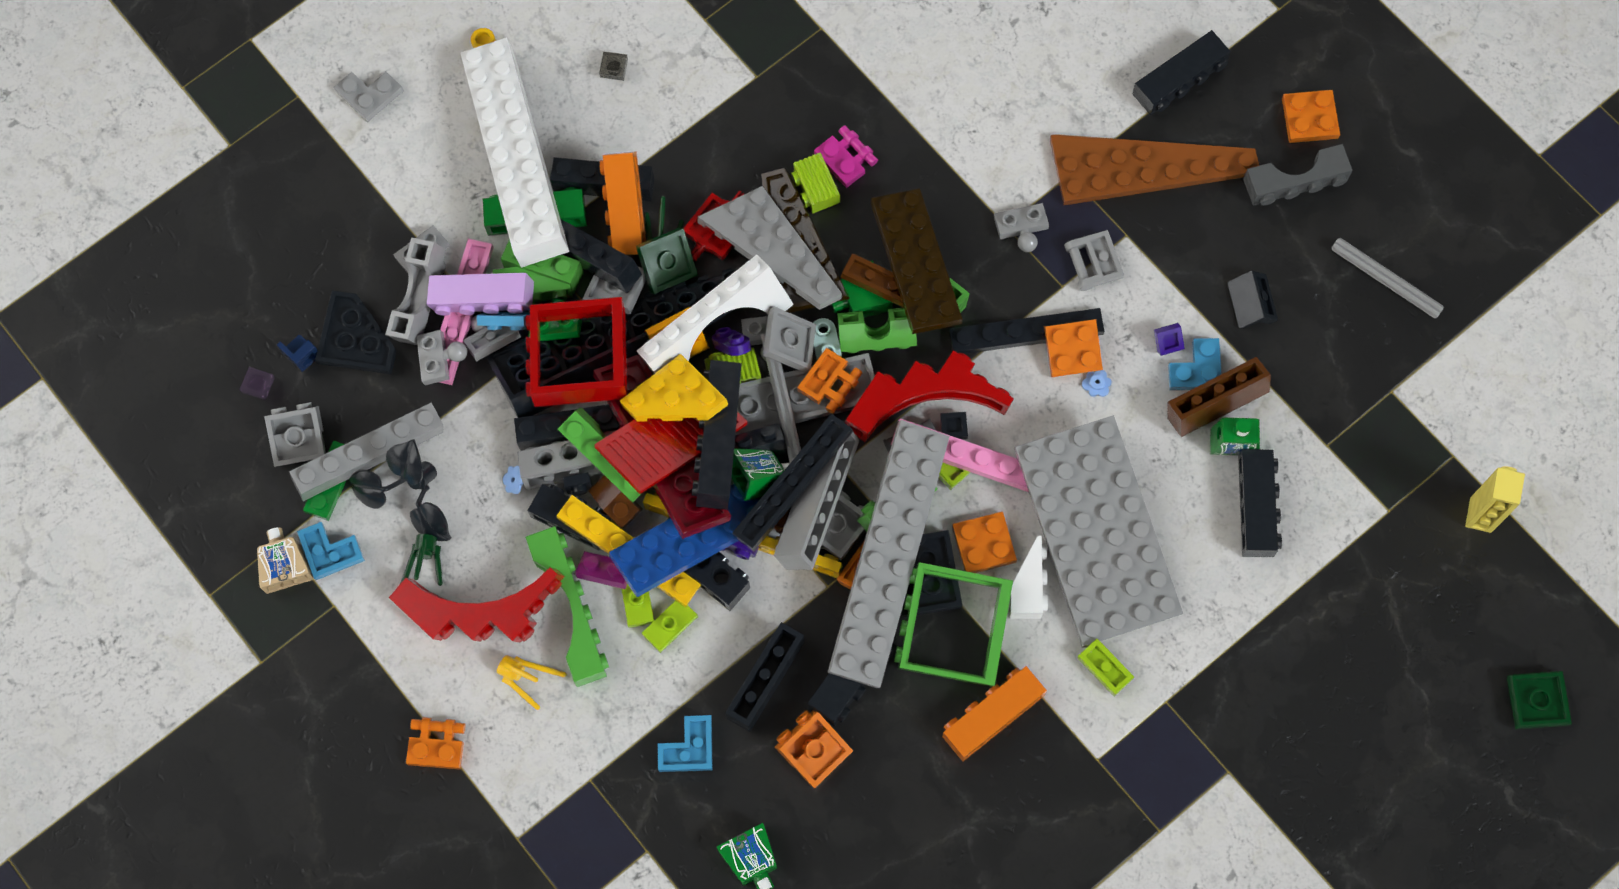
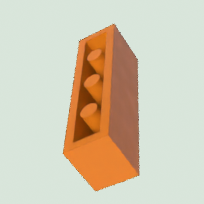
(624, 201)
(994, 713)

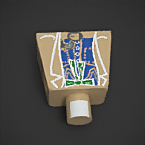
(281, 563)

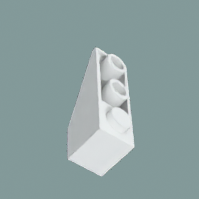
(1027, 588)

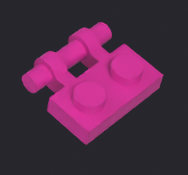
(840, 161)

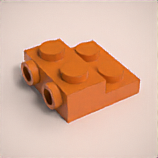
(813, 747)

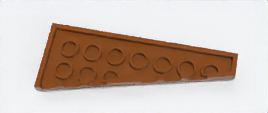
(1121, 167)

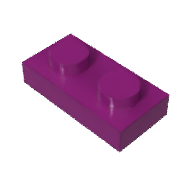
(599, 570)

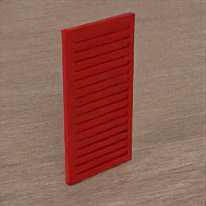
(653, 449)

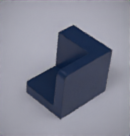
(299, 352)

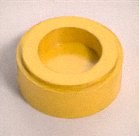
(481, 37)

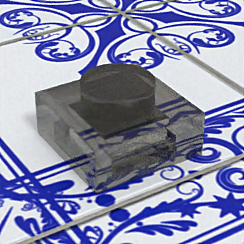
(613, 66)

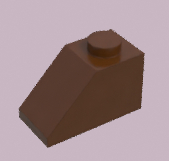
(614, 502)

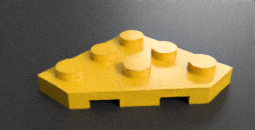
(674, 394)

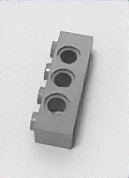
(557, 453)

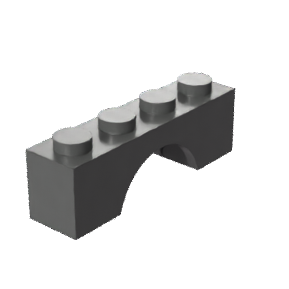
(1268, 183)

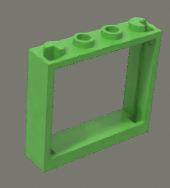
(997, 628)

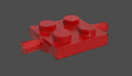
(705, 237)

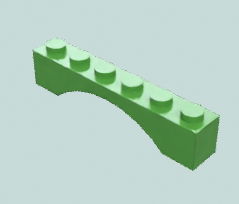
(583, 655)

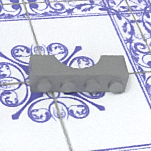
(410, 318)

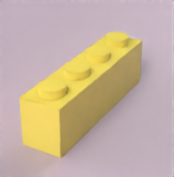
(1495, 499)

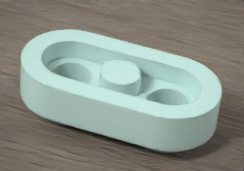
(826, 340)

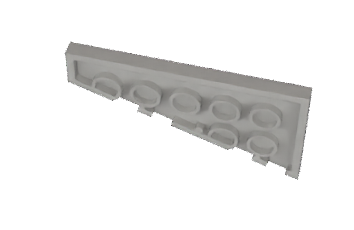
(761, 229)

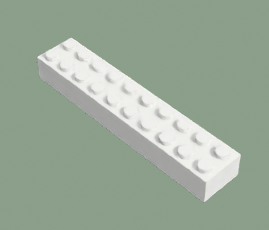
(514, 153)

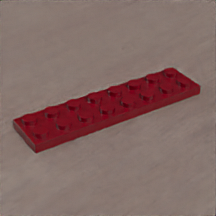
(675, 489)

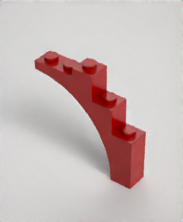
(920, 385)
(510, 614)

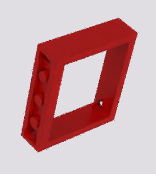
(577, 392)

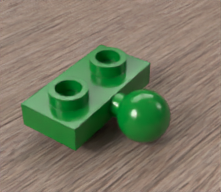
(559, 329)

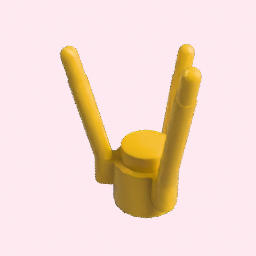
(513, 669)

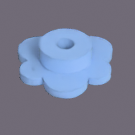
(1102, 388)
(513, 480)

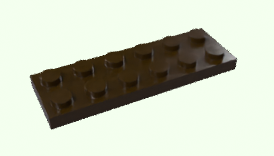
(916, 261)

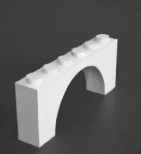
(749, 286)

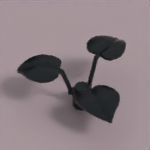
(405, 462)

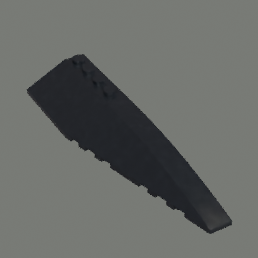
(577, 358)

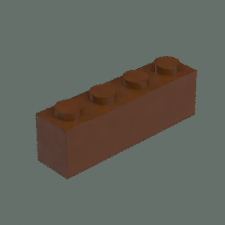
(1218, 396)

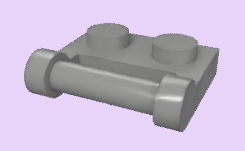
(1102, 257)

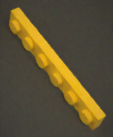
(609, 537)

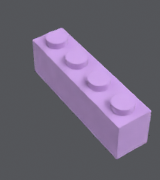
(480, 293)

